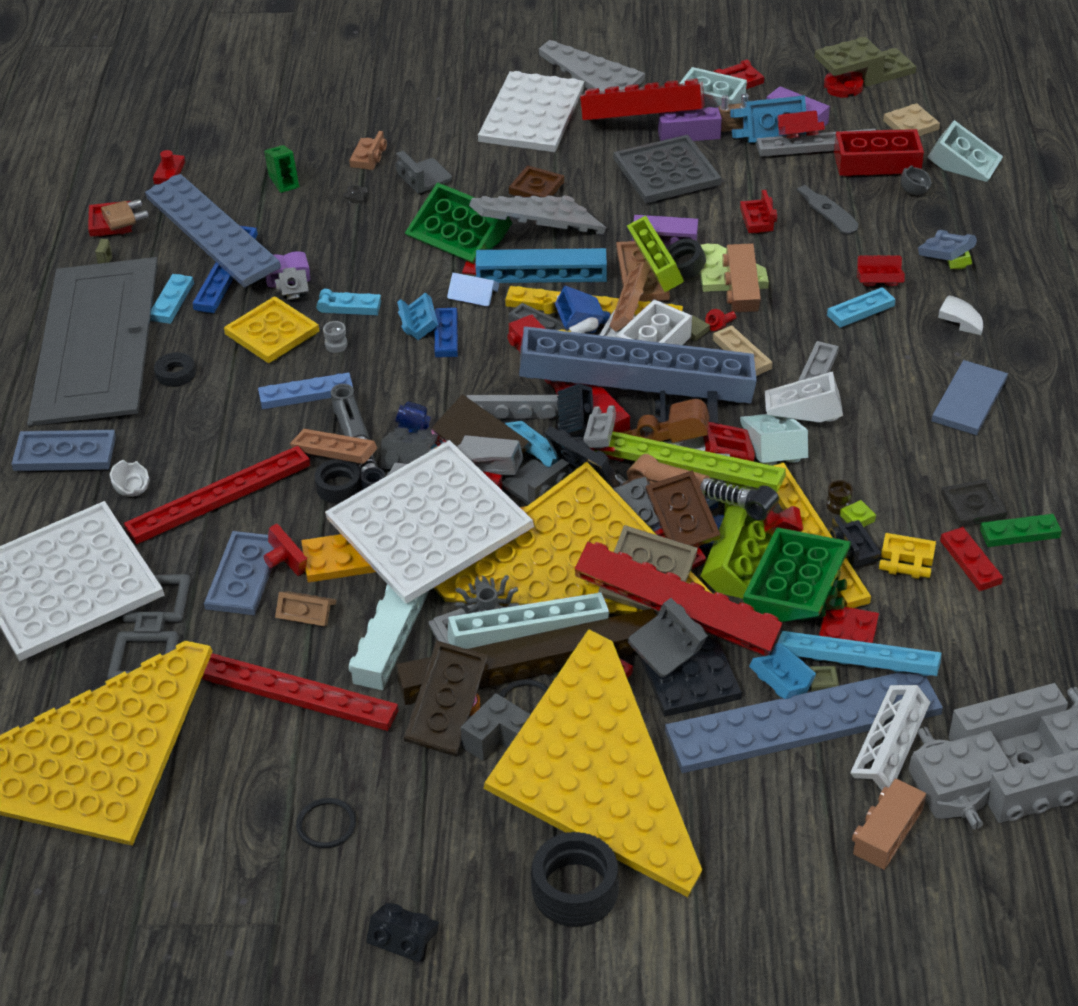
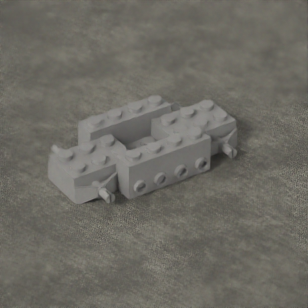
(984, 752)

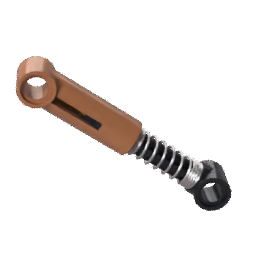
(756, 502)

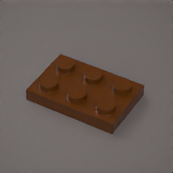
(683, 510)

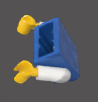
(577, 310)

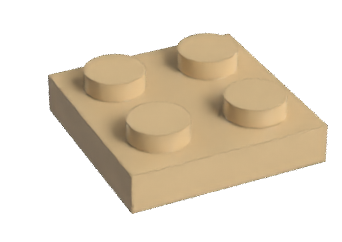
(912, 118)

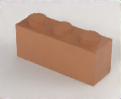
(741, 278)
(888, 823)

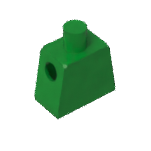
(281, 162)

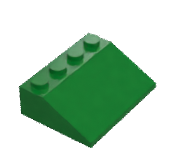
(454, 226)
(795, 574)

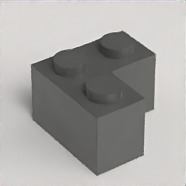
(492, 725)

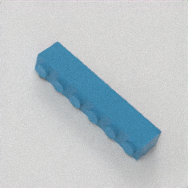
(542, 265)

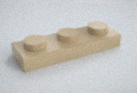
(733, 340)

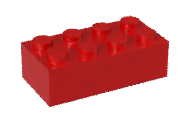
(877, 151)

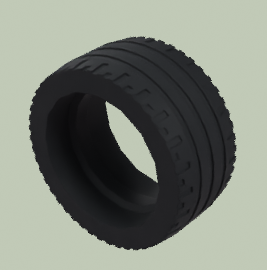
(575, 849)

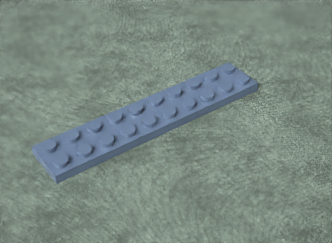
(213, 230)
(788, 722)

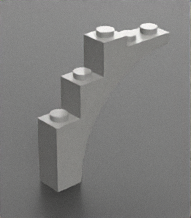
(488, 454)

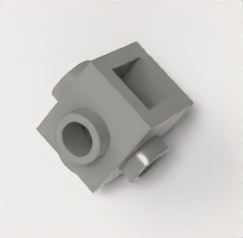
(297, 277)

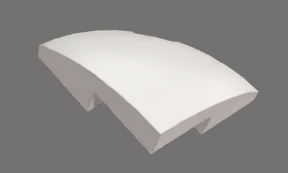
(963, 313)

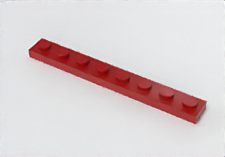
(216, 494)
(300, 692)

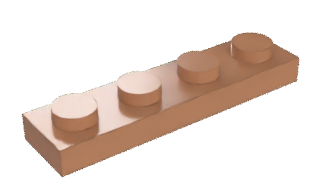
(630, 296)
(334, 446)

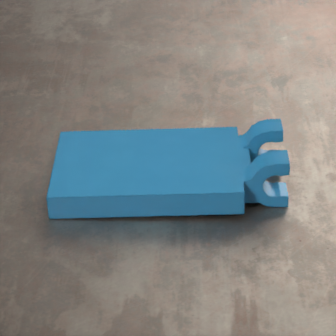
(761, 116)

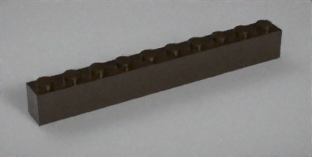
(532, 654)

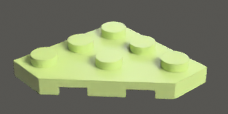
(713, 272)

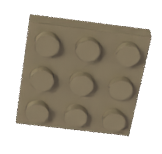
(659, 551)

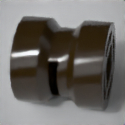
(839, 496)

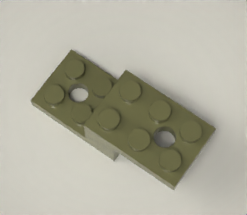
(866, 58)

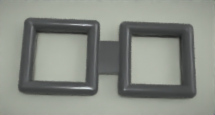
(150, 624)

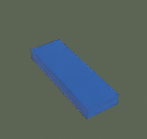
(446, 333)

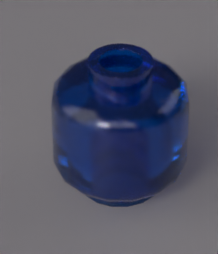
(413, 417)

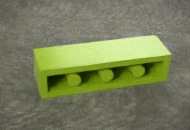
(655, 253)

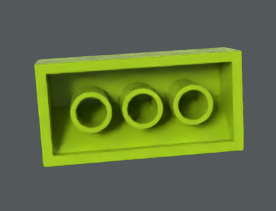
(736, 553)

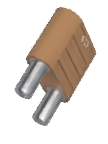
(727, 122)
(121, 215)

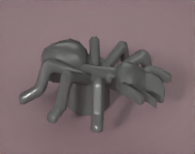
(486, 595)

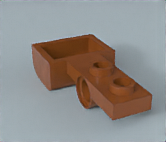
(686, 421)

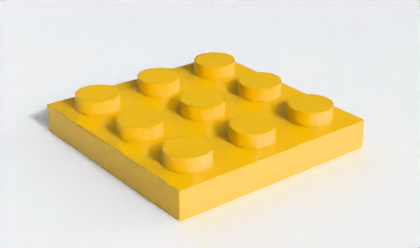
(271, 329)

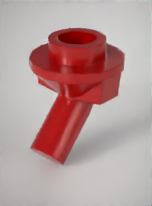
(718, 319)

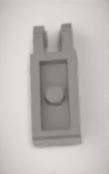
(600, 427)

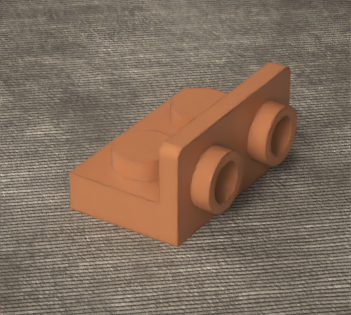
(368, 152)

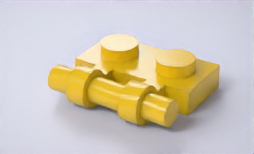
(909, 550)

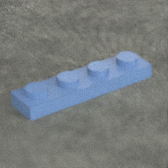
(300, 391)

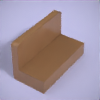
(304, 608)

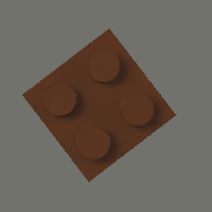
(536, 182)

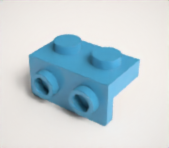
(418, 316)
(783, 672)

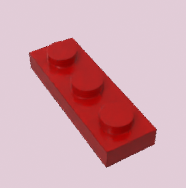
(971, 559)

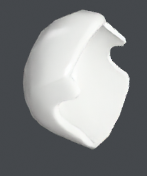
(129, 478)

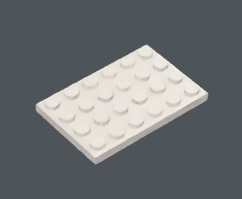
(531, 111)

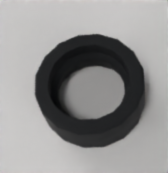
(685, 247)
(337, 468)

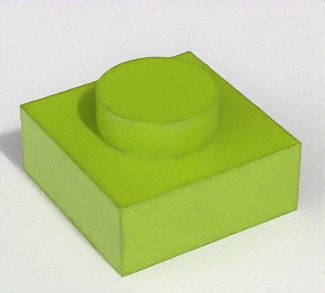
(961, 261)
(858, 511)

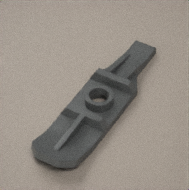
(830, 210)

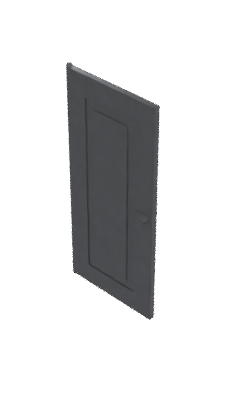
(94, 342)

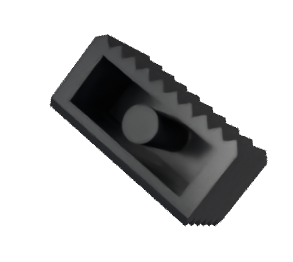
(574, 409)

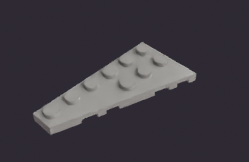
(593, 70)
(546, 211)

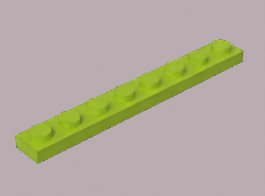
(703, 462)

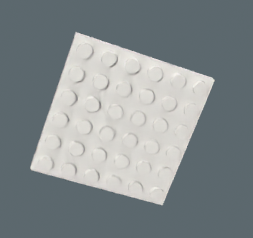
(428, 521)
(70, 580)

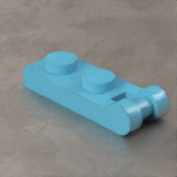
(348, 303)

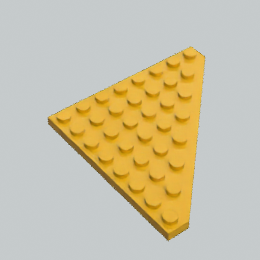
(546, 556)
(104, 752)
(595, 771)

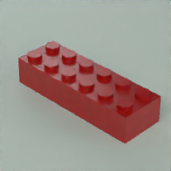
(642, 100)

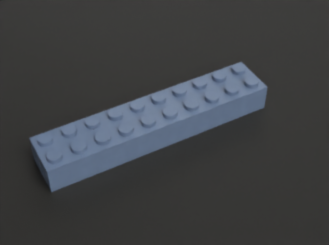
(637, 364)

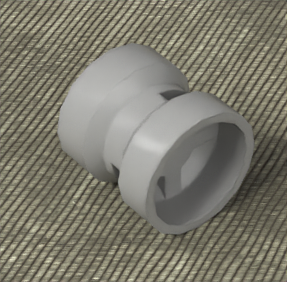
(335, 336)

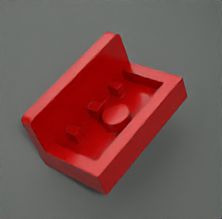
(799, 122)
(759, 214)
(880, 269)

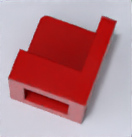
(787, 519)

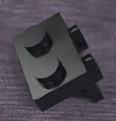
(862, 548)
(401, 931)

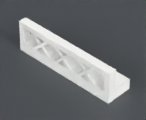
(898, 735)

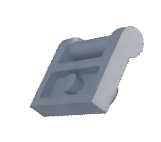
(947, 245)

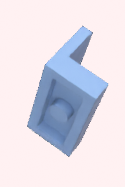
(471, 289)

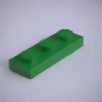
(1020, 530)

